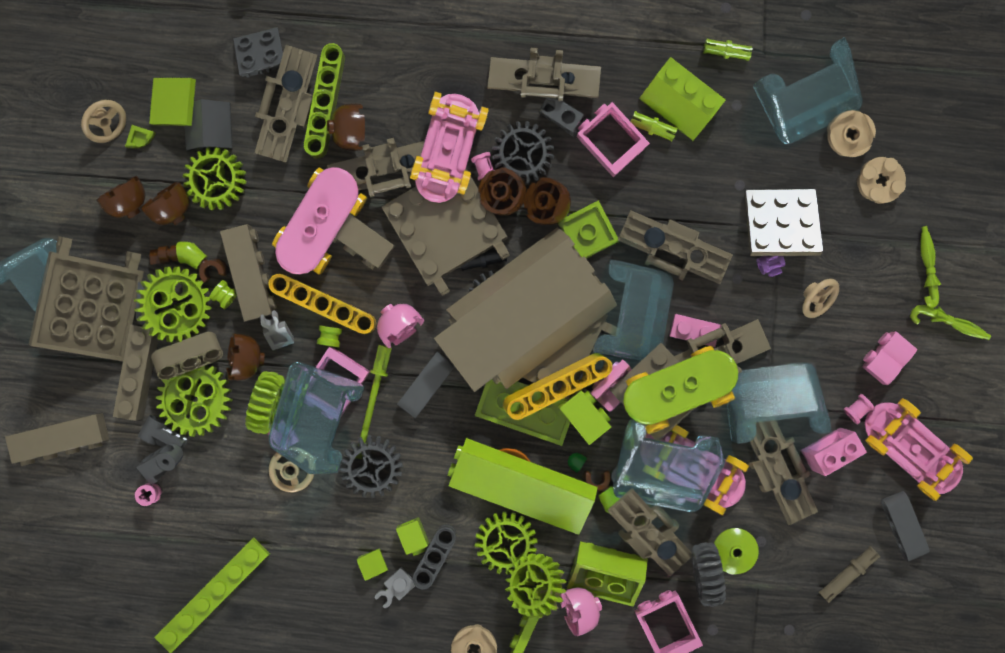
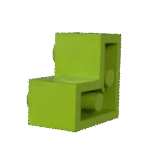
(585, 417)

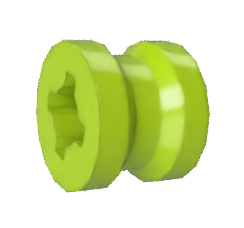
(223, 294)
(329, 336)

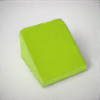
(371, 564)

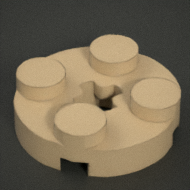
(862, 139)
(870, 173)
(474, 635)

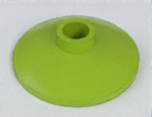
(737, 539)

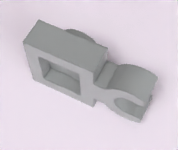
(276, 333)
(397, 585)

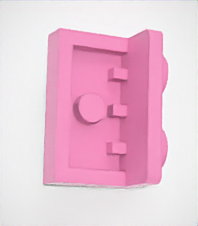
(601, 388)

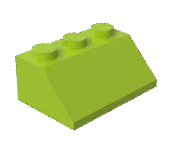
(682, 99)
(608, 573)

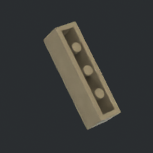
(365, 242)
(247, 272)
(135, 374)
(57, 438)

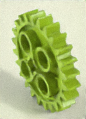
(165, 285)
(214, 404)

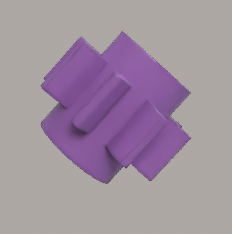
(770, 265)

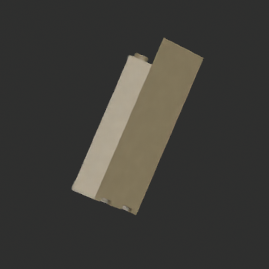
(524, 313)

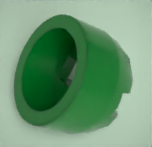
(576, 461)

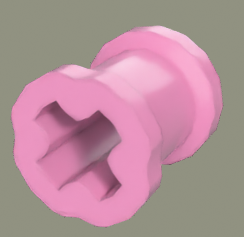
(482, 164)
(859, 409)
(145, 501)

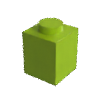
(413, 537)

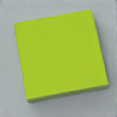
(172, 101)
(589, 230)

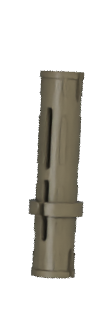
(849, 574)

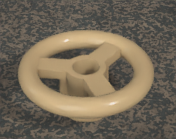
(99, 117)
(817, 295)
(274, 464)

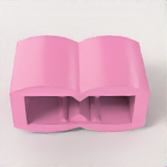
(889, 357)

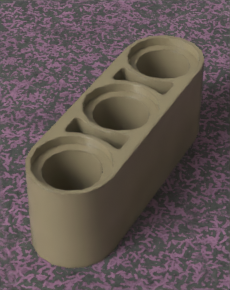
(186, 355)

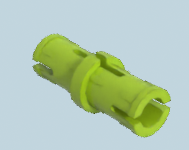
(727, 49)
(653, 126)

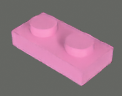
(688, 327)

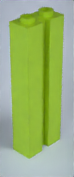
(522, 486)

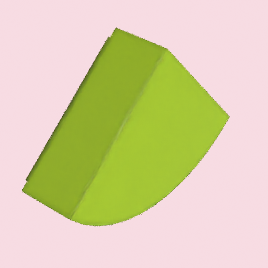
(139, 137)

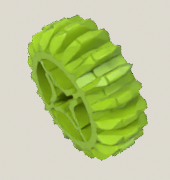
(217, 170)
(264, 402)
(496, 547)
(527, 575)

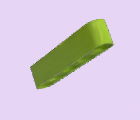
(322, 89)

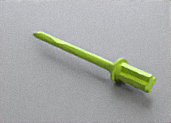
(379, 369)

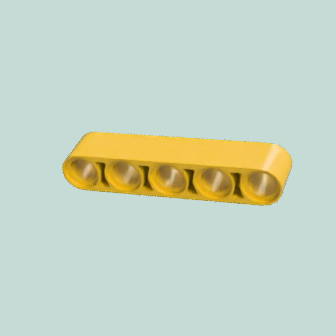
(312, 299)
(568, 387)

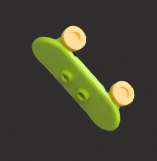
(681, 387)

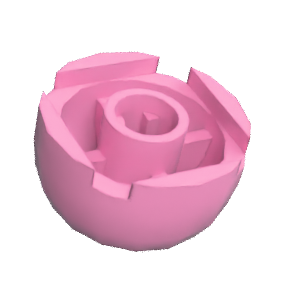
(397, 323)
(581, 610)

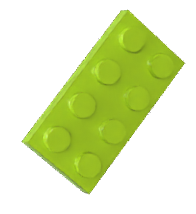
(545, 424)

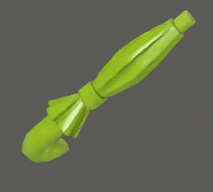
(928, 257)
(938, 315)

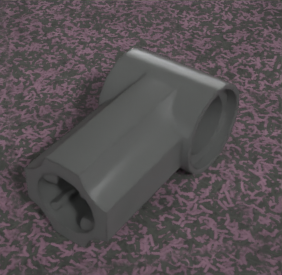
(157, 433)

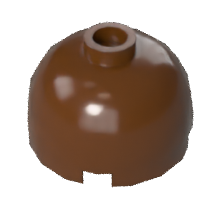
(347, 127)
(500, 194)
(123, 199)
(547, 201)
(168, 205)
(243, 357)

